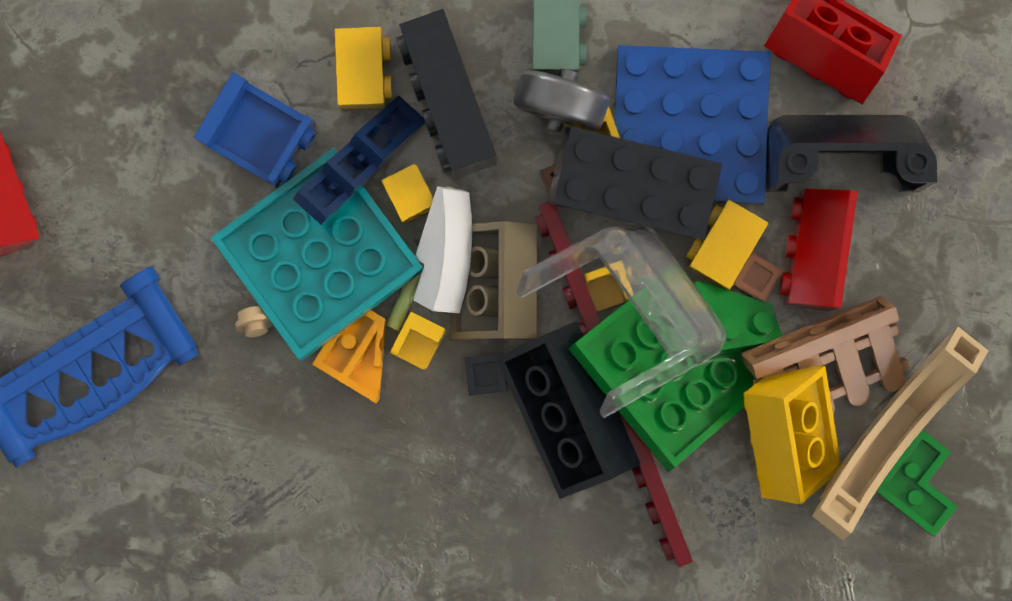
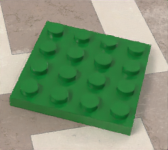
(678, 413)

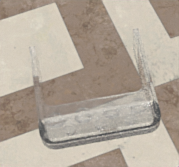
(658, 292)

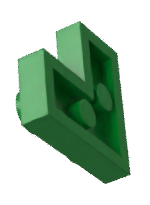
(908, 484)

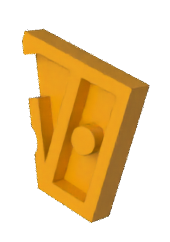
(357, 356)

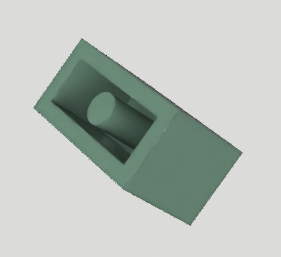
(557, 35)

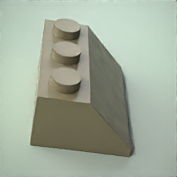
(491, 299)

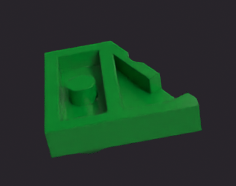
(746, 319)

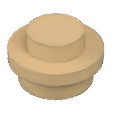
(253, 322)

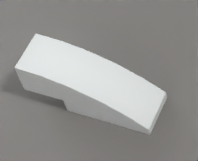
(445, 251)

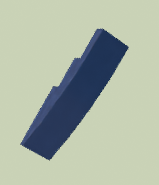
(359, 160)

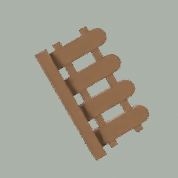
(839, 340)

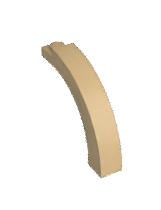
(894, 430)

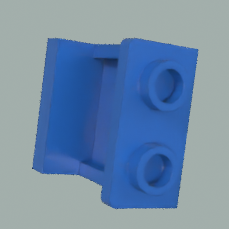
(256, 131)

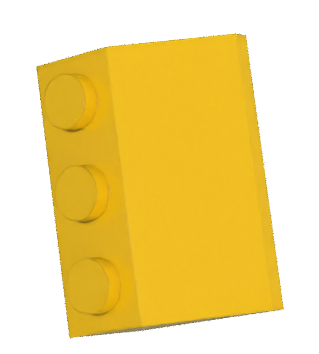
(792, 433)

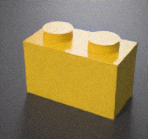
(362, 68)
(726, 244)

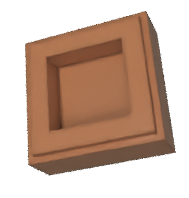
(757, 277)

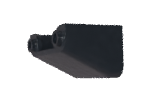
(799, 139)

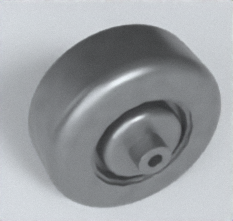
(561, 100)

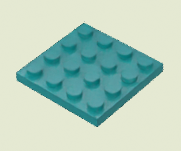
(313, 275)

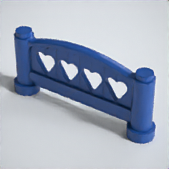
(142, 314)

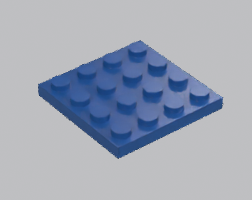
(701, 107)

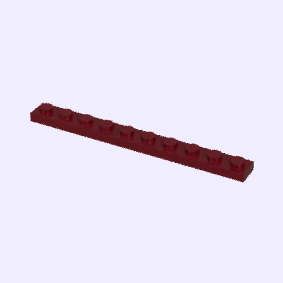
(646, 473)

